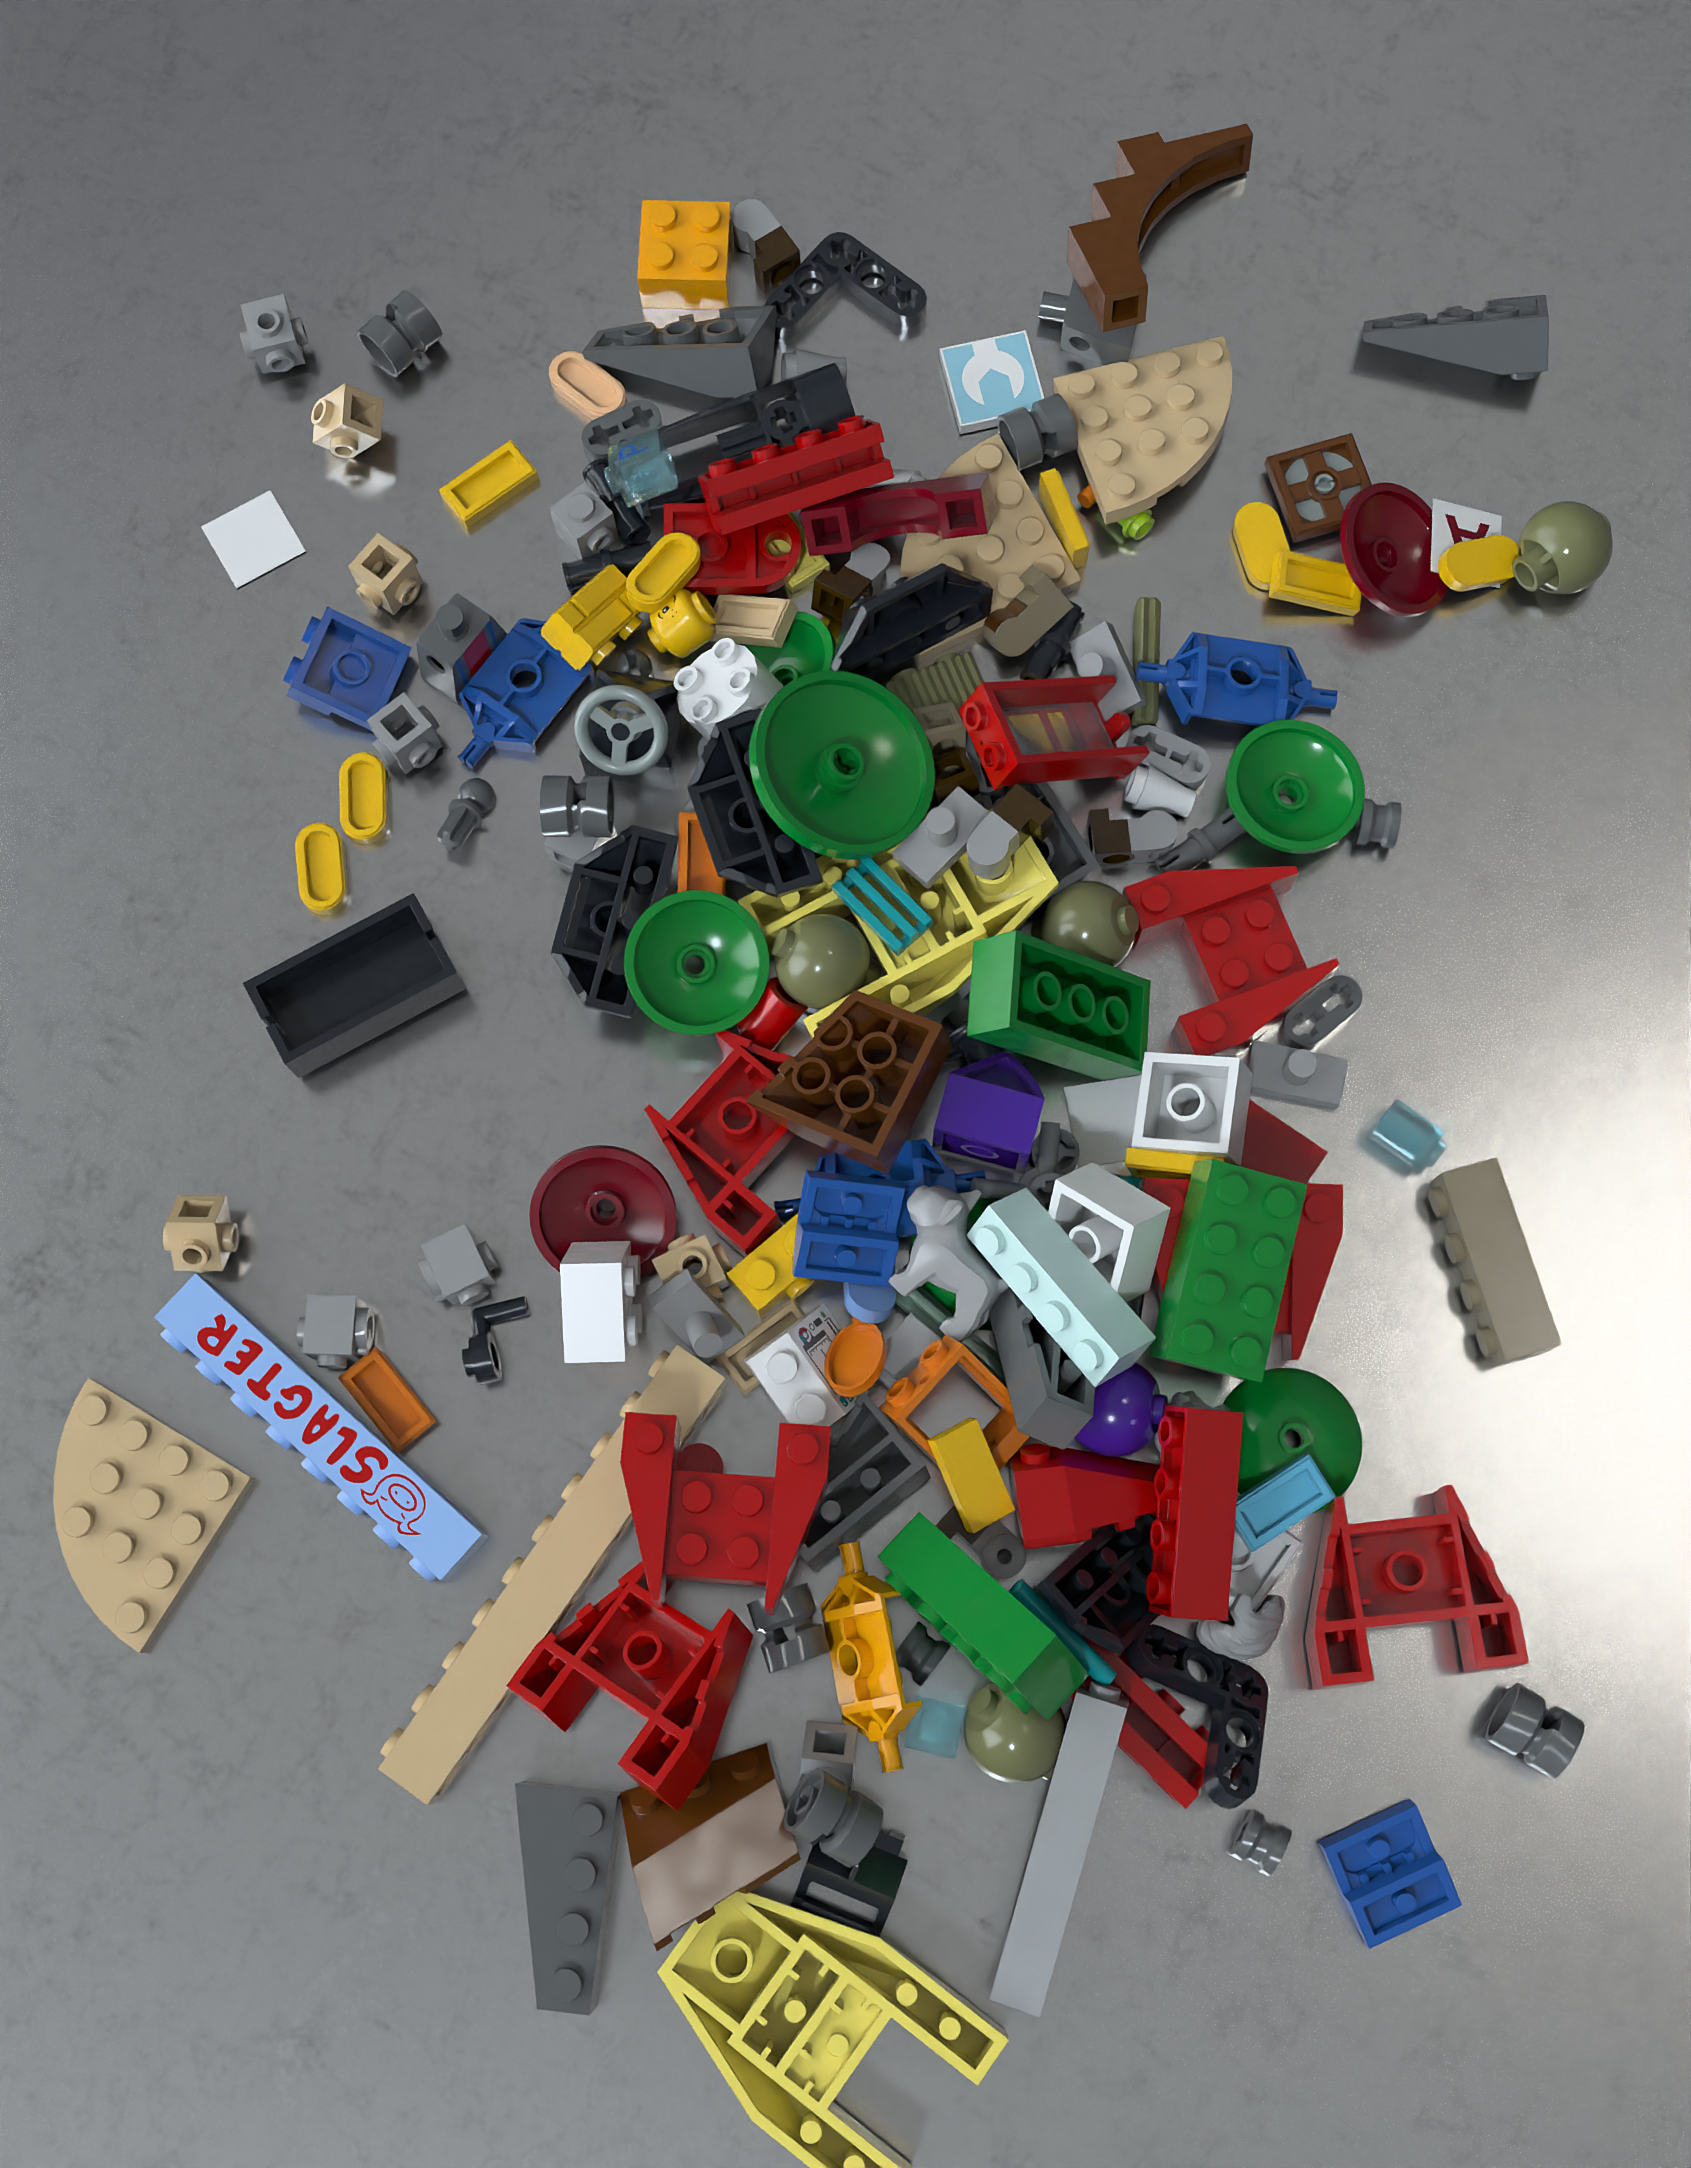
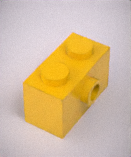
(766, 1273)

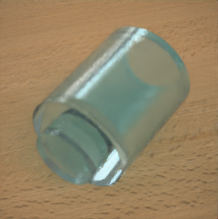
(1409, 1136)

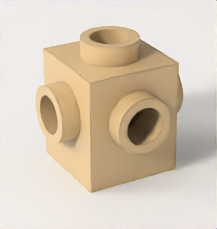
(347, 421)
(386, 574)
(200, 1233)
(691, 1253)

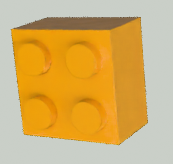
(685, 254)

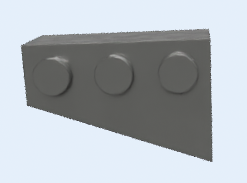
(1044, 1385)
(867, 1478)

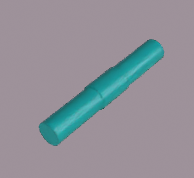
(1084, 1653)

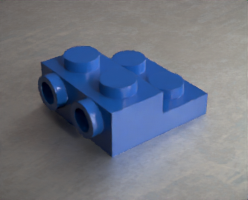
(346, 668)

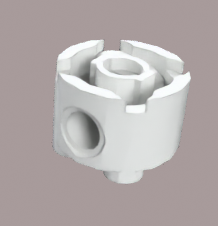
(723, 685)

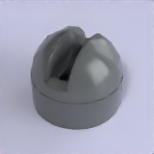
(644, 663)

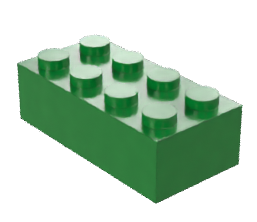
(1058, 1006)
(1228, 1270)
(981, 1619)

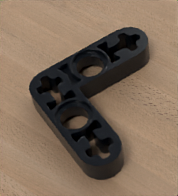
(838, 274)
(1227, 1705)

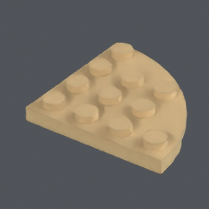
(1148, 422)
(1013, 544)
(136, 1510)

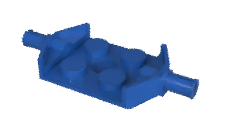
(1203, 687)
(511, 715)
(914, 1166)

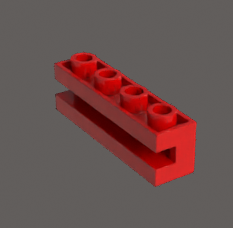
(795, 475)
(1195, 1513)
(1156, 1734)

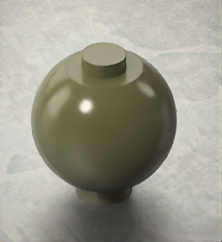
(1563, 548)
(1089, 921)
(822, 960)
(1007, 1741)

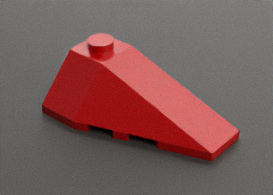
(1073, 1490)

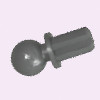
(466, 812)

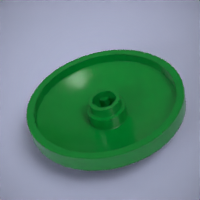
(841, 765)

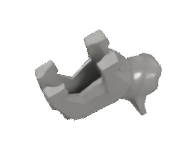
(949, 1258)

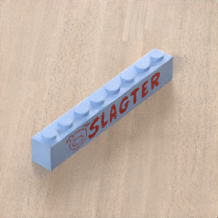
(322, 1429)

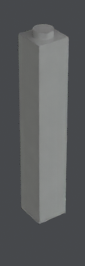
(1059, 1848)

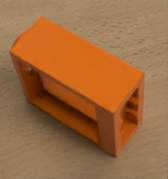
(934, 1363)

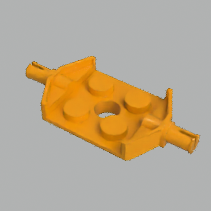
(871, 1690)

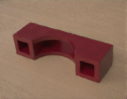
(935, 506)

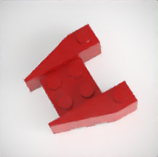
(1237, 949)
(728, 1143)
(1310, 1262)
(719, 1522)
(1406, 1577)
(653, 1666)

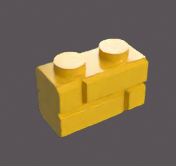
(593, 619)

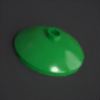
(806, 650)
(1308, 768)
(703, 927)
(1299, 1403)

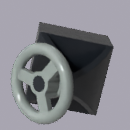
(631, 730)

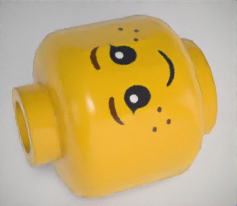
(683, 624)

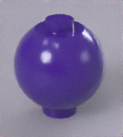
(1124, 1413)

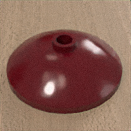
(1389, 549)
(568, 1210)

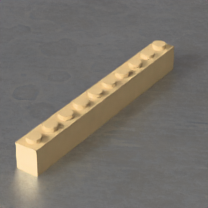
(538, 1590)

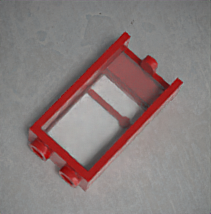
(1048, 731)

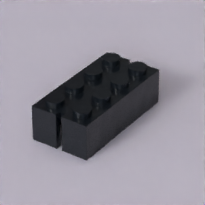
(354, 986)

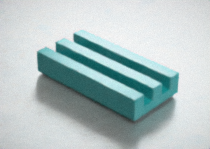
(855, 877)

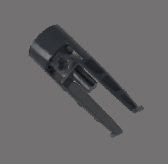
(818, 404)

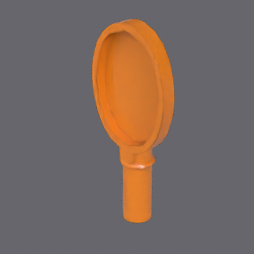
(855, 1358)

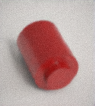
(771, 1016)
(700, 1458)

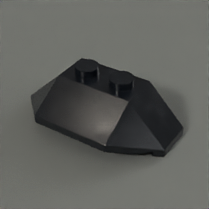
(909, 619)
(735, 825)
(600, 909)
(1103, 1586)

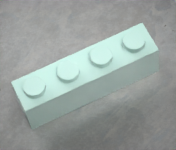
(1060, 1286)

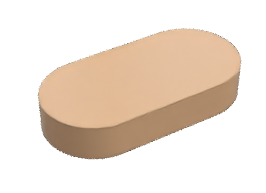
(585, 385)

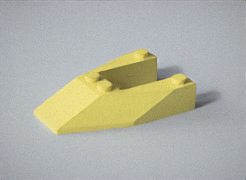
(941, 959)
(795, 2008)

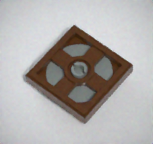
(1317, 484)

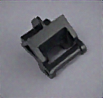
(871, 1881)

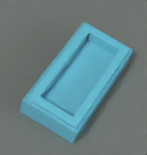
(1280, 1501)

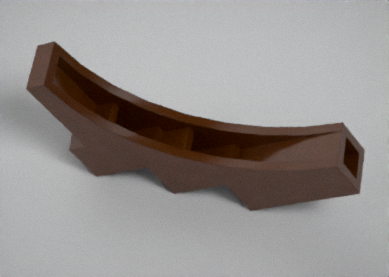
(1146, 185)

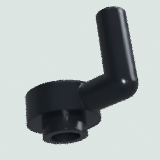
(482, 1355)

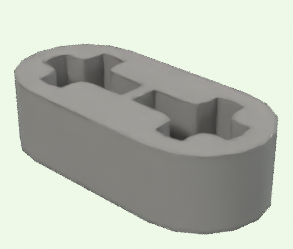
(1170, 753)

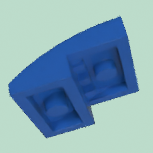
(847, 1228)
(1389, 1873)

